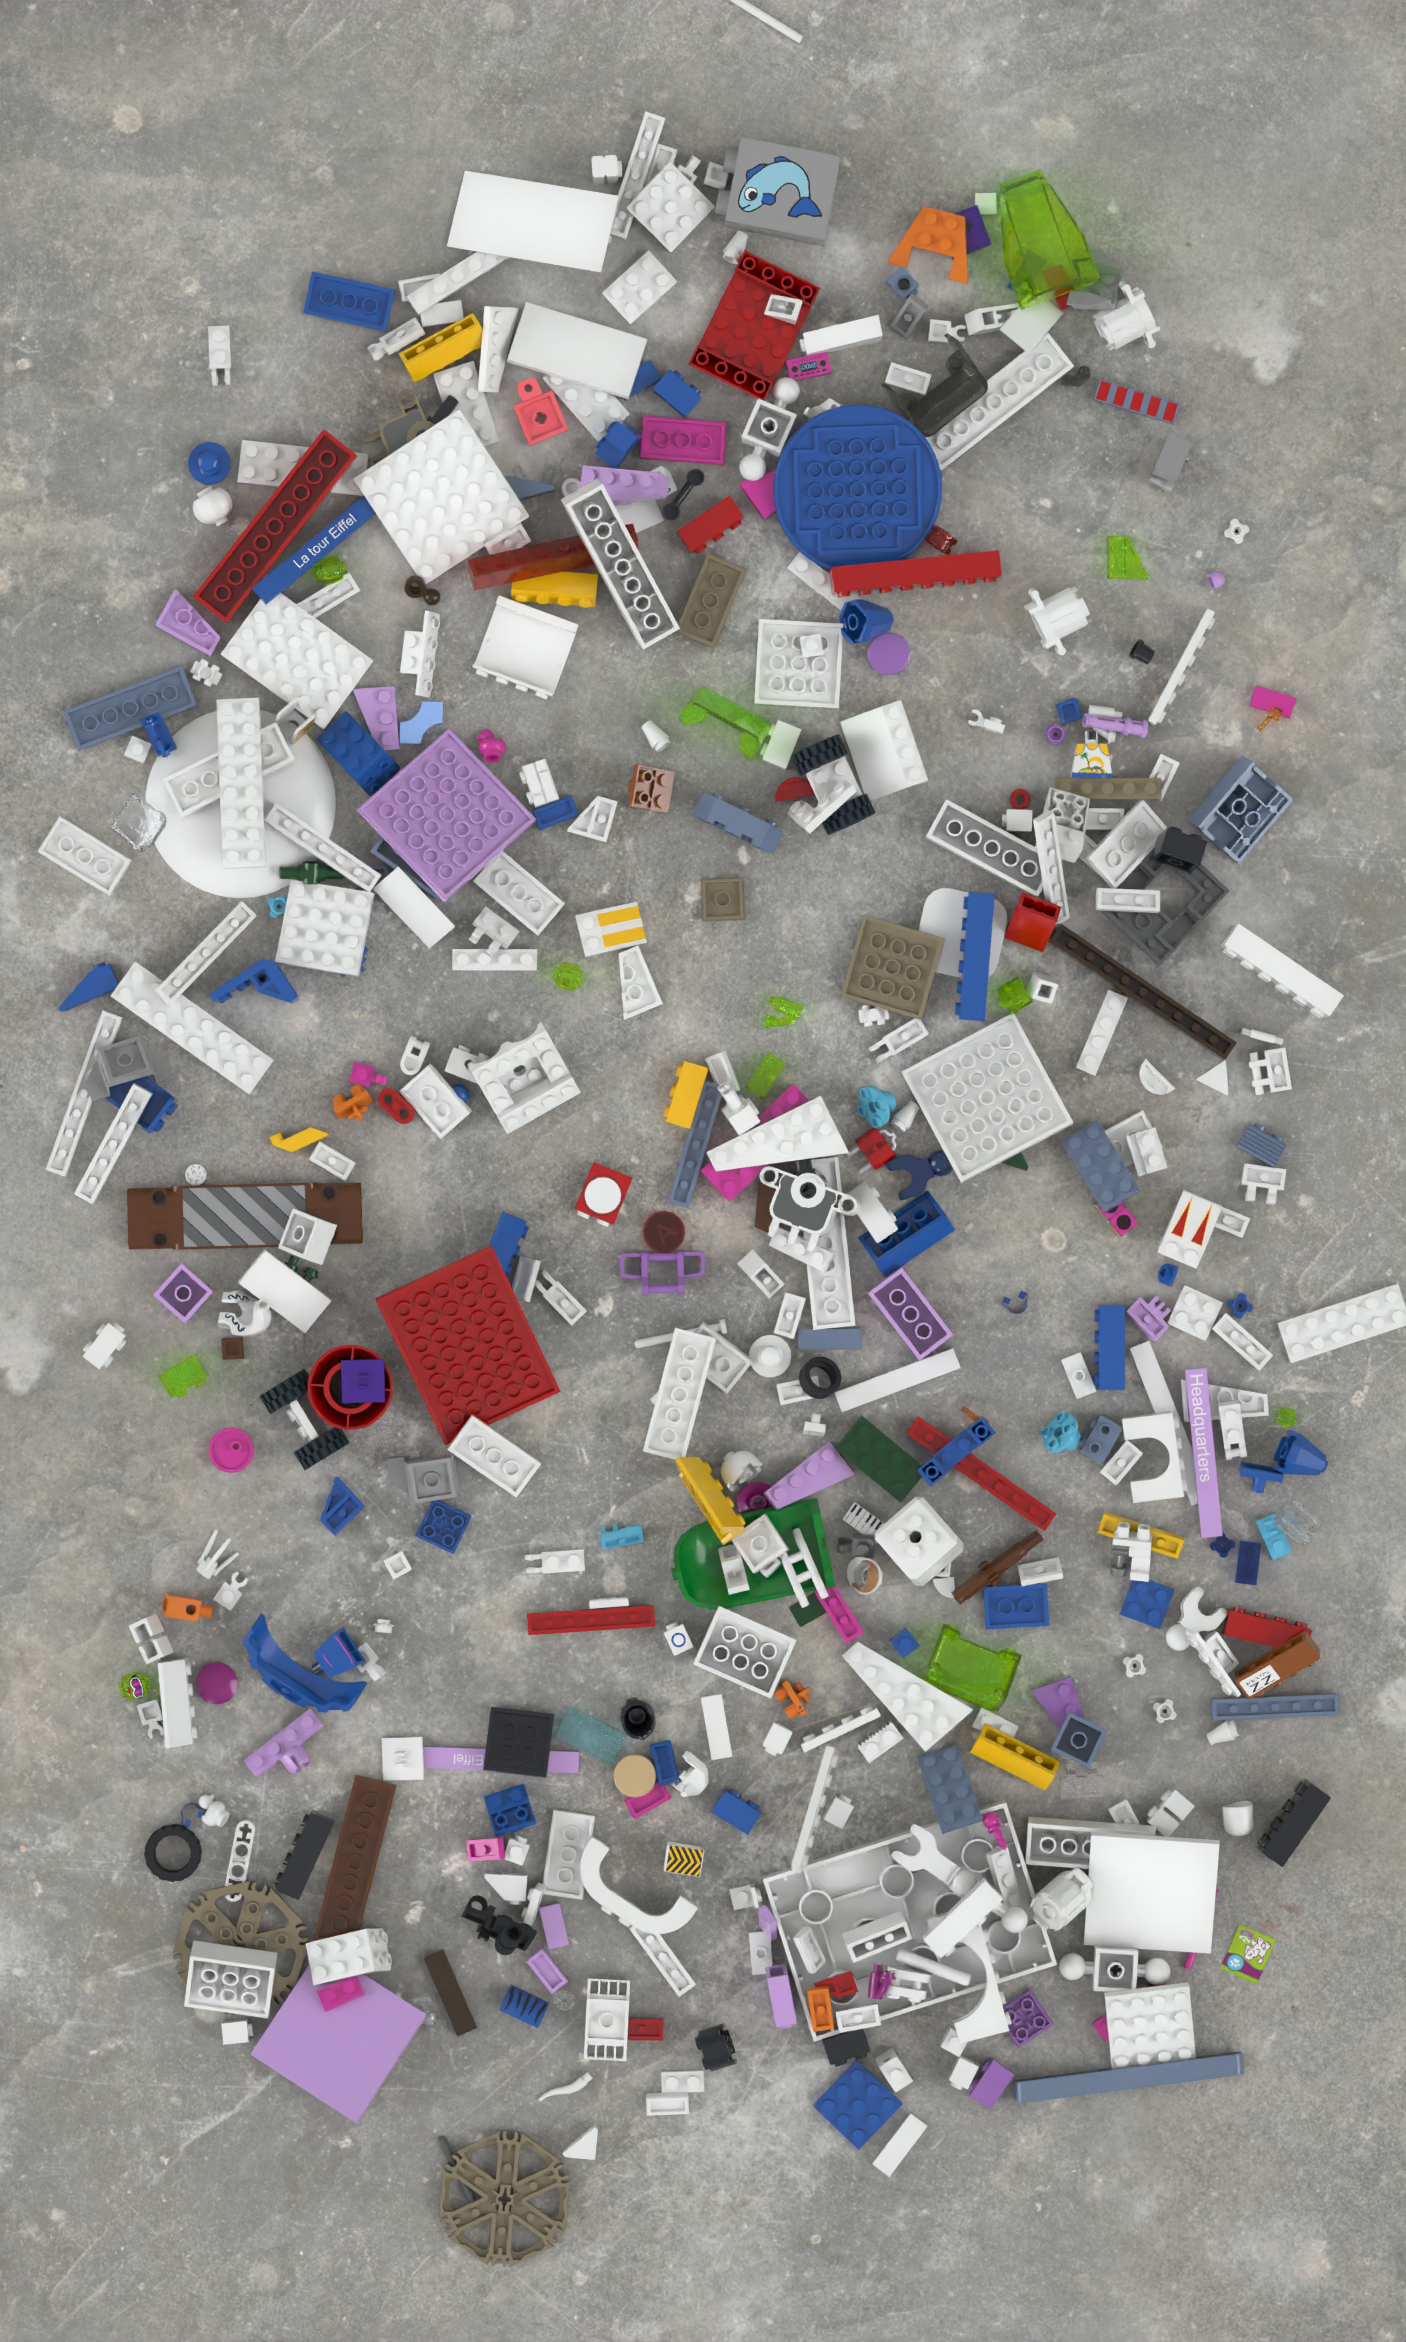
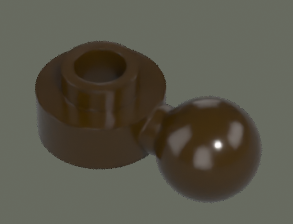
(431, 596)

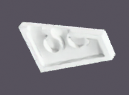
(637, 984)

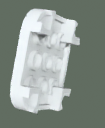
(943, 918)

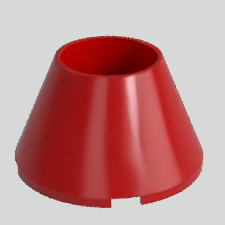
(328, 1406)

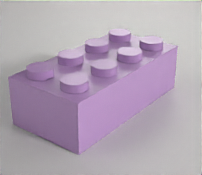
(910, 1313)

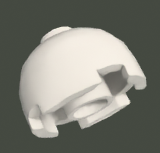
(739, 1468)

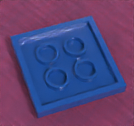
(857, 2104)

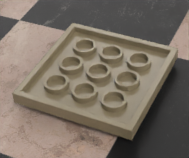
(893, 967)

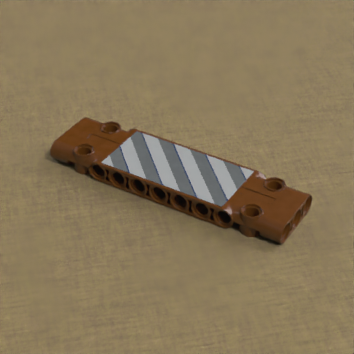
(238, 1214)

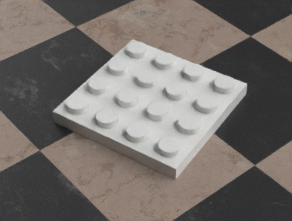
(786, 676)
(324, 928)
(1150, 2025)

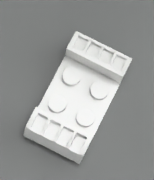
(607, 2019)

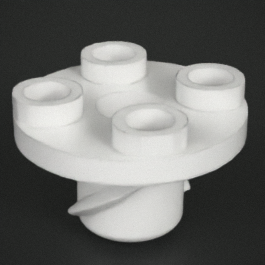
(770, 1356)

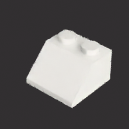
(307, 1236)

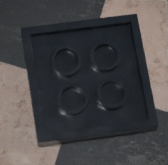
(518, 1742)

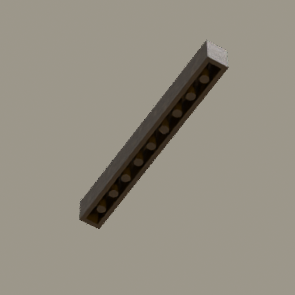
(1142, 992)

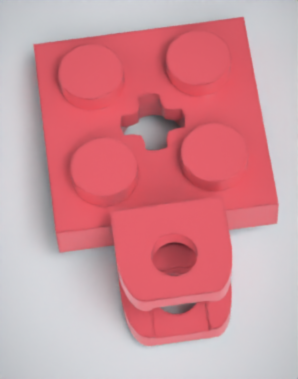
(536, 402)

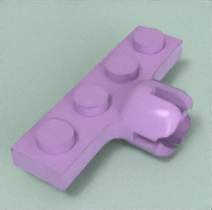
(286, 1746)

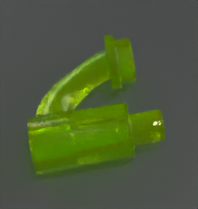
(786, 1007)

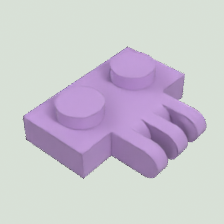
(1149, 1317)

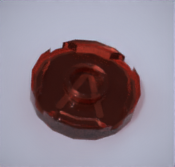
(664, 1232)

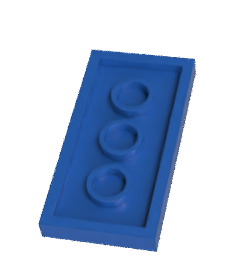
(349, 301)

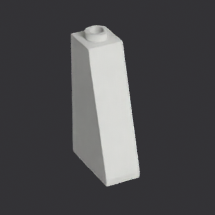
(842, 336)

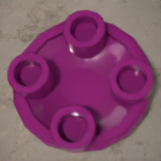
(216, 1683)

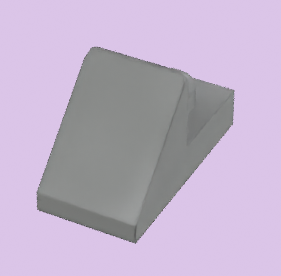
(909, 315)

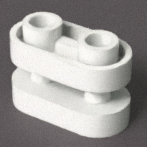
(914, 1993)

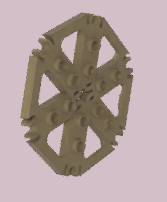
(246, 1928)
(521, 2209)

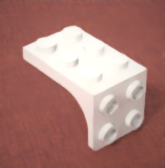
(348, 1955)

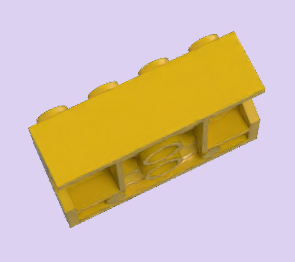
(710, 1499)

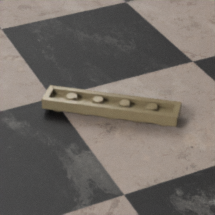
(1112, 788)

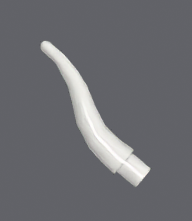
(568, 2089)

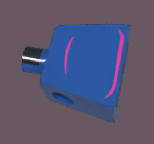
(337, 1655)

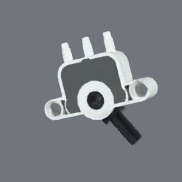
(799, 1210)

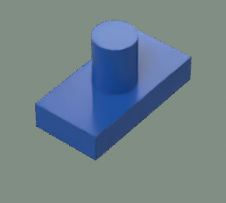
(1260, 1474)

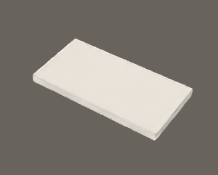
(577, 350)

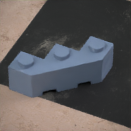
(738, 822)

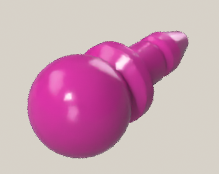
(991, 1821)

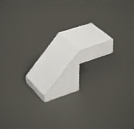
(733, 1569)

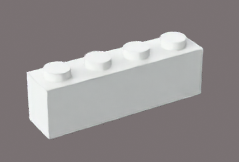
(962, 1918)

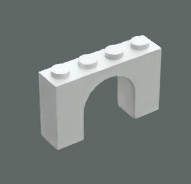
(1163, 1428)

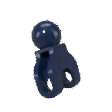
(921, 1171)

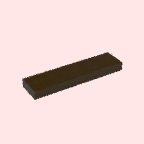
(450, 1992)

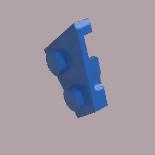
(340, 1507)

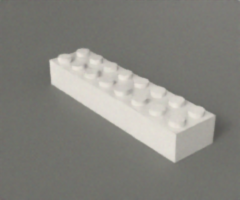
(620, 564)

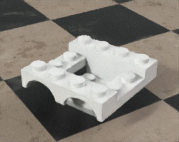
(534, 1089)

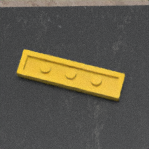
(1162, 1541)

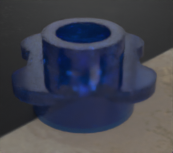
(1223, 1551)

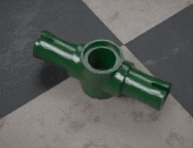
(309, 872)

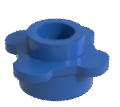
(1246, 1306)

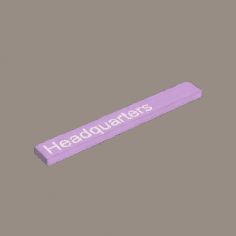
(1203, 1452)

